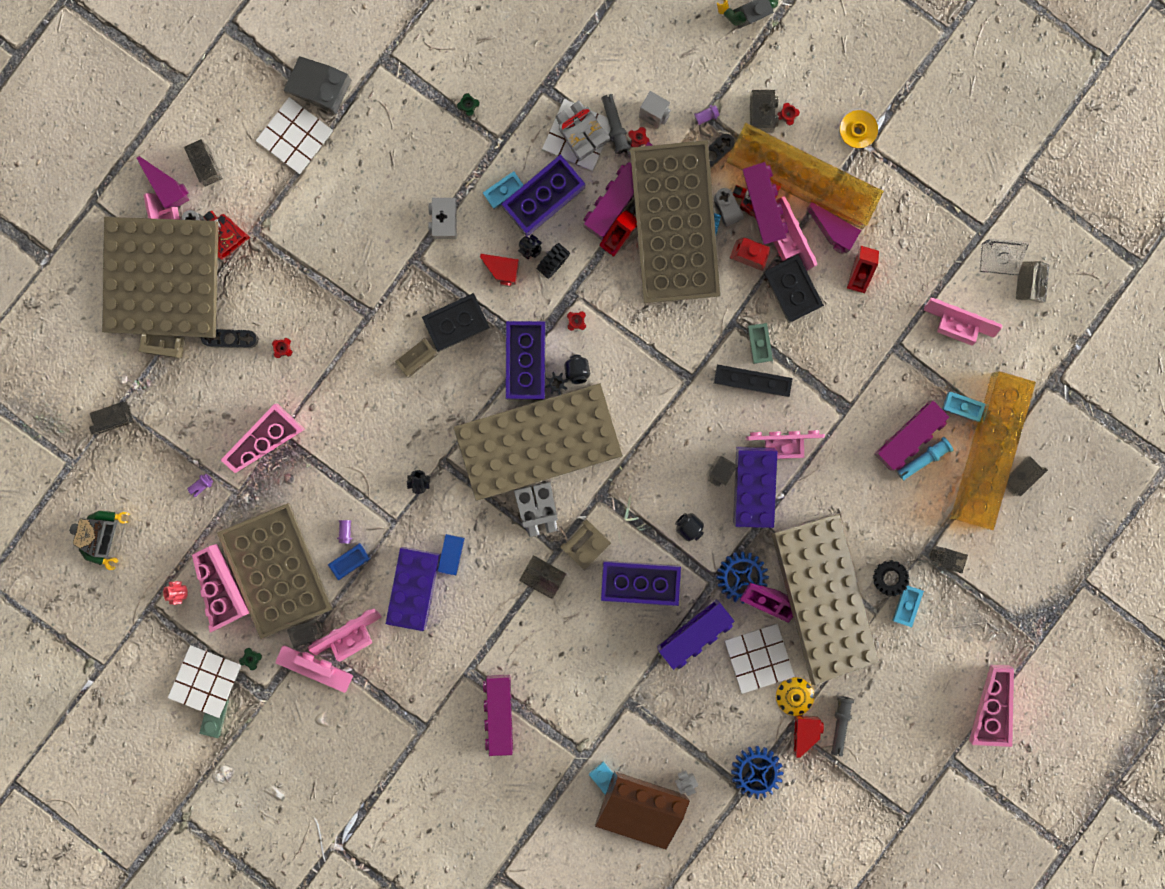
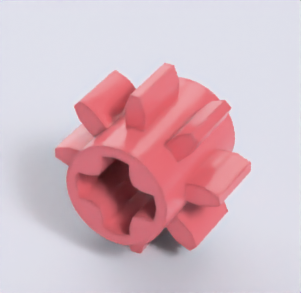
(175, 592)

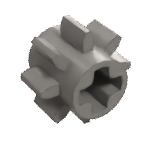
(686, 783)

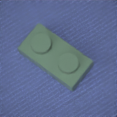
(760, 343)
(212, 725)

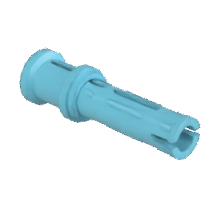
(933, 454)

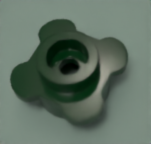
(462, 105)
(255, 659)

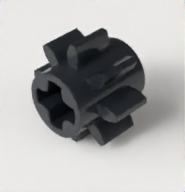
(530, 246)
(551, 381)
(418, 482)

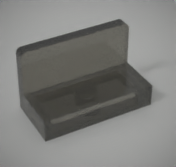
(1032, 281)
(110, 418)
(1024, 476)
(542, 577)

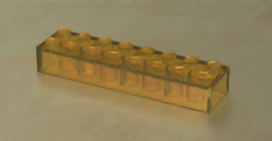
(807, 176)
(993, 450)

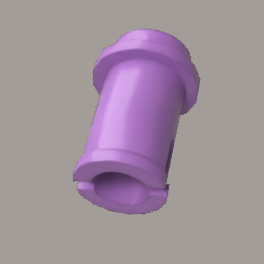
(707, 114)
(200, 485)
(344, 531)

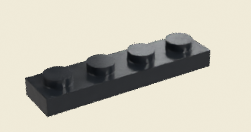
(753, 380)

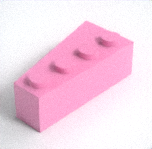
(267, 434)
(218, 588)
(995, 711)

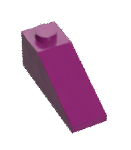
(167, 189)
(837, 231)
(768, 600)

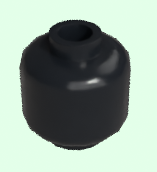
(577, 369)
(689, 527)

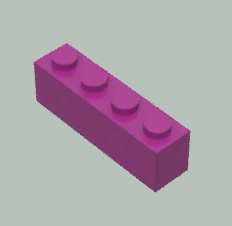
(764, 203)
(612, 204)
(912, 435)
(499, 715)

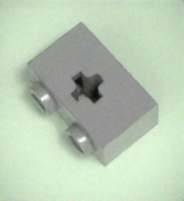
(655, 110)
(447, 228)

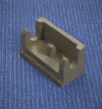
(162, 345)
(416, 357)

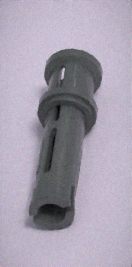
(618, 133)
(843, 716)

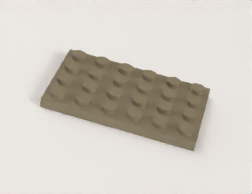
(274, 570)

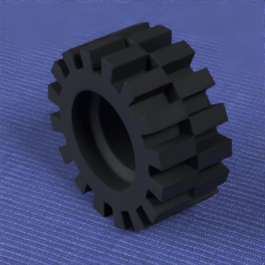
(553, 260)
(888, 566)

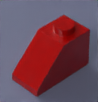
(619, 233)
(502, 268)
(863, 269)
(806, 733)

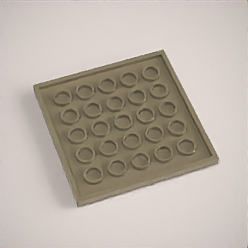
(160, 276)

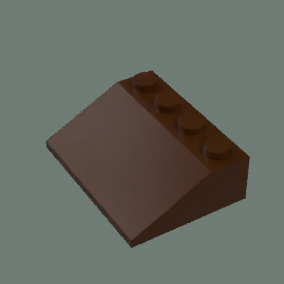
(642, 810)

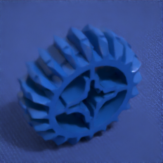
(748, 569)
(763, 767)

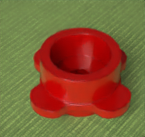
(787, 108)
(638, 142)
(572, 317)
(277, 344)

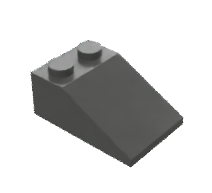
(318, 84)

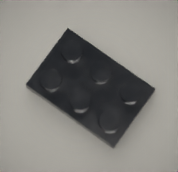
(793, 289)
(455, 322)

